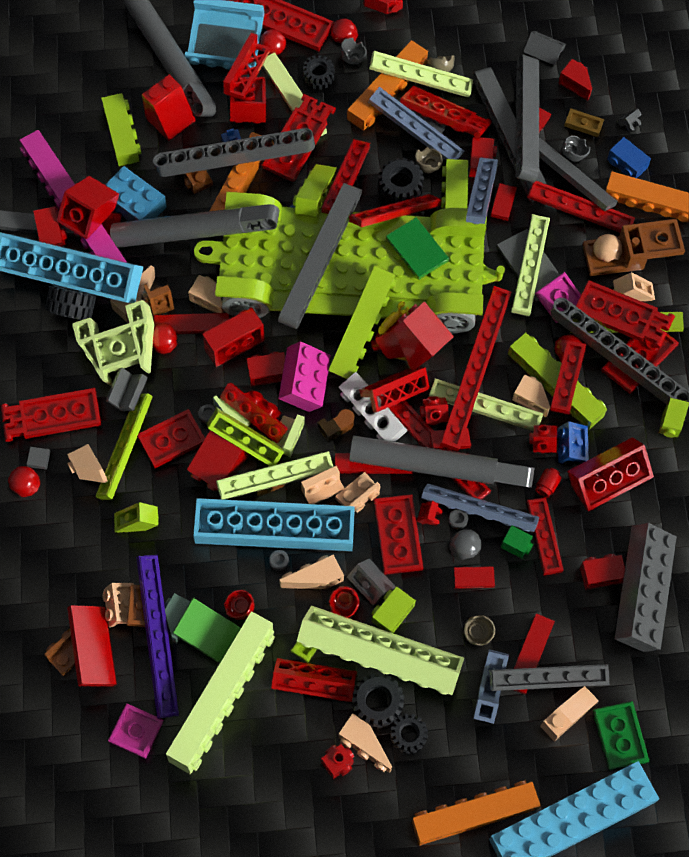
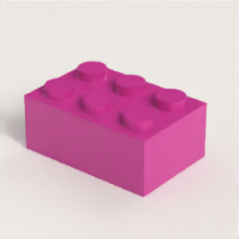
(304, 376)

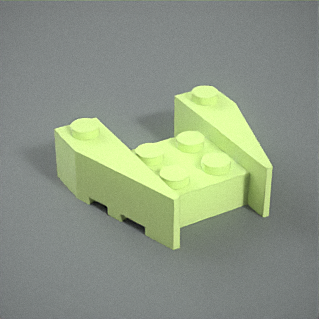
(120, 345)

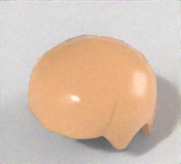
(607, 247)

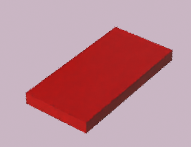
(646, 350)
(398, 534)
(91, 646)

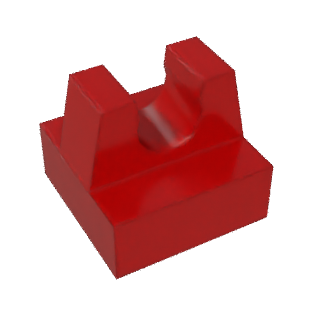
(427, 513)

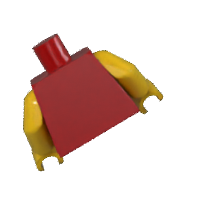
(386, 338)

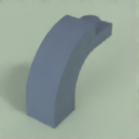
(488, 700)

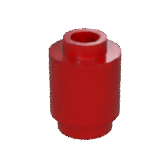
(548, 482)

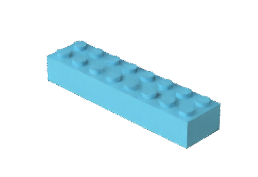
(69, 268)
(274, 524)
(577, 815)

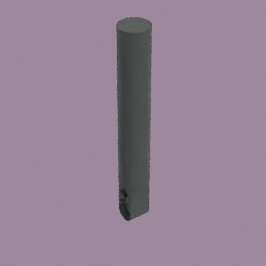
(171, 56)
(195, 225)
(438, 462)

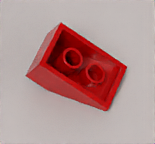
(253, 106)

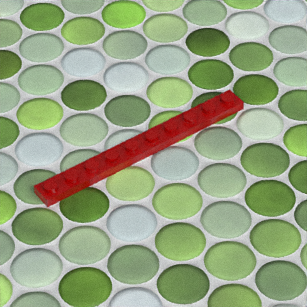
(475, 369)

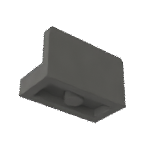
(544, 47)
(126, 390)
(370, 581)

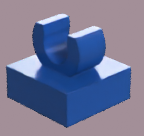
(230, 135)

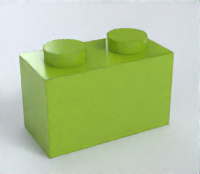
(393, 610)

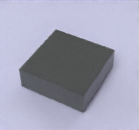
(38, 458)

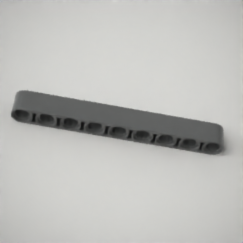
(500, 115)
(527, 118)
(234, 152)
(319, 256)
(616, 345)

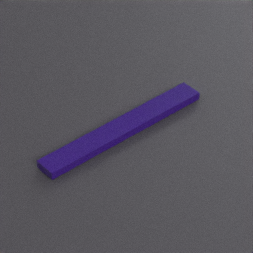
(157, 636)

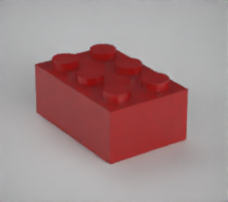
(233, 336)

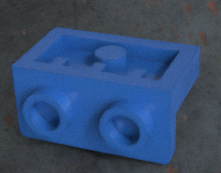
(572, 443)

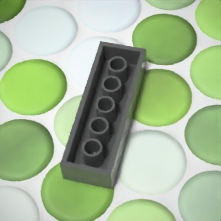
(645, 587)

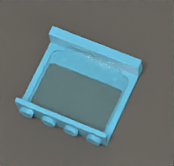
(221, 31)

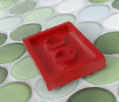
(171, 438)

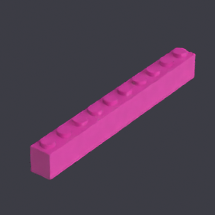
(57, 181)

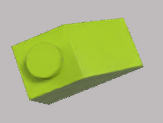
(673, 417)
(136, 518)

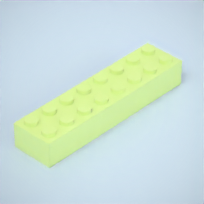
(380, 650)
(220, 693)

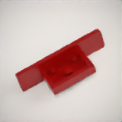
(256, 410)

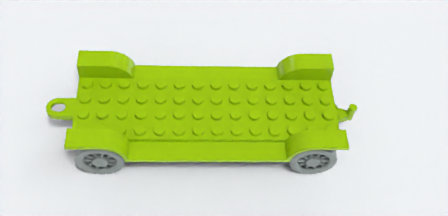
(264, 265)

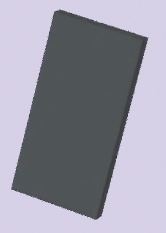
(513, 251)

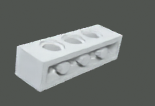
(394, 428)

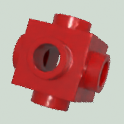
(434, 410)
(544, 438)
(335, 767)

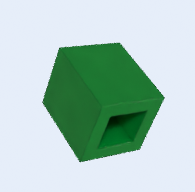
(517, 542)

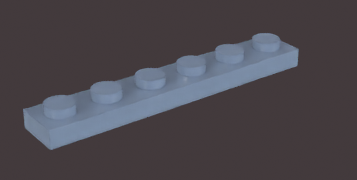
(414, 125)
(481, 191)
(480, 507)

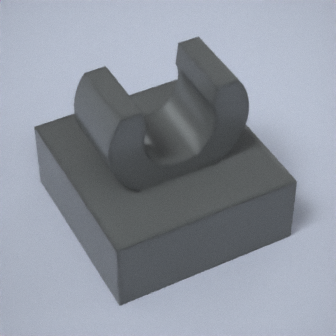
(630, 118)

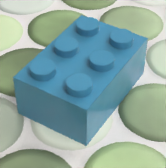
(136, 197)

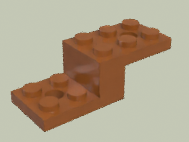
(638, 244)

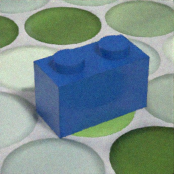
(628, 158)

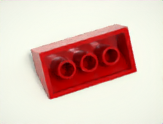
(611, 473)

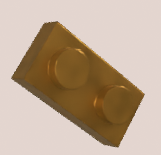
(584, 122)

